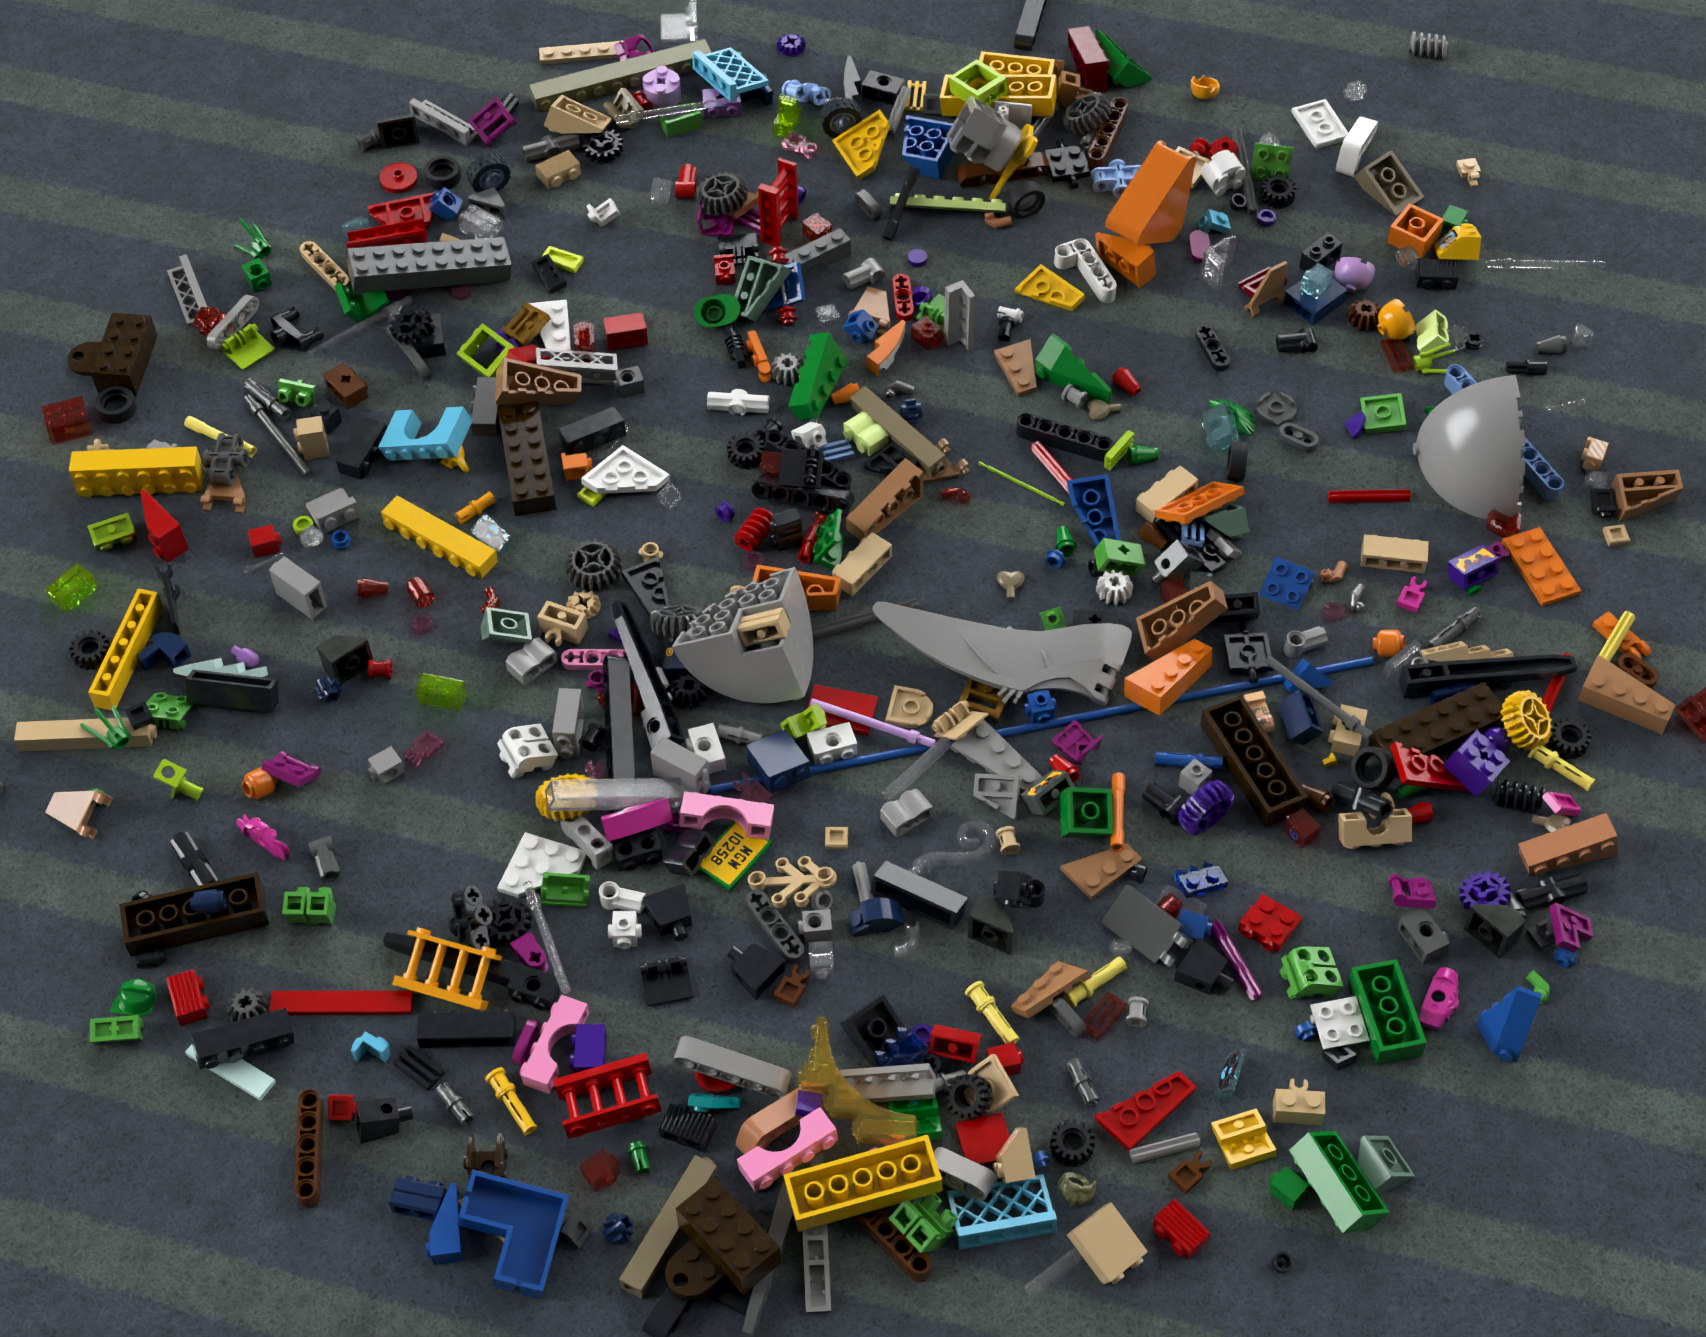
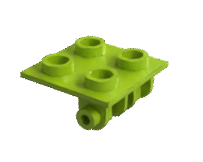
(246, 347)

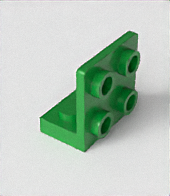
(360, 305)
(829, 541)

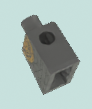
(1176, 562)

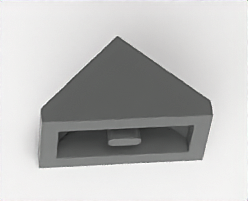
(489, 201)

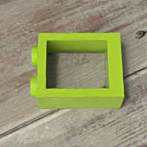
(996, 82)
(477, 339)

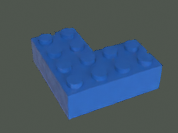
(526, 1219)

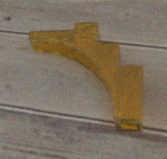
(872, 1123)

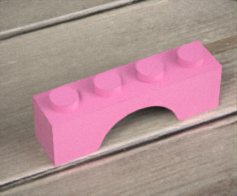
(701, 809)
(541, 1068)
(764, 1167)

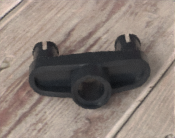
(286, 333)

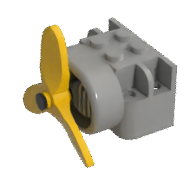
(991, 140)

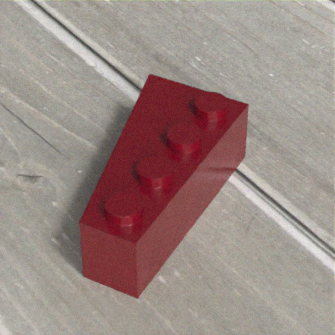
(1089, 58)

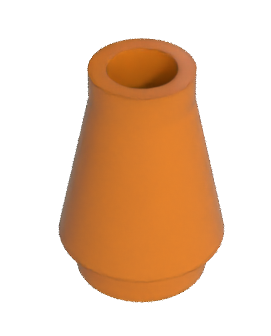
(844, 394)

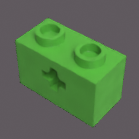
(1119, 556)

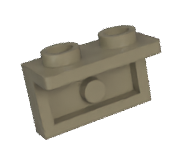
(623, 104)

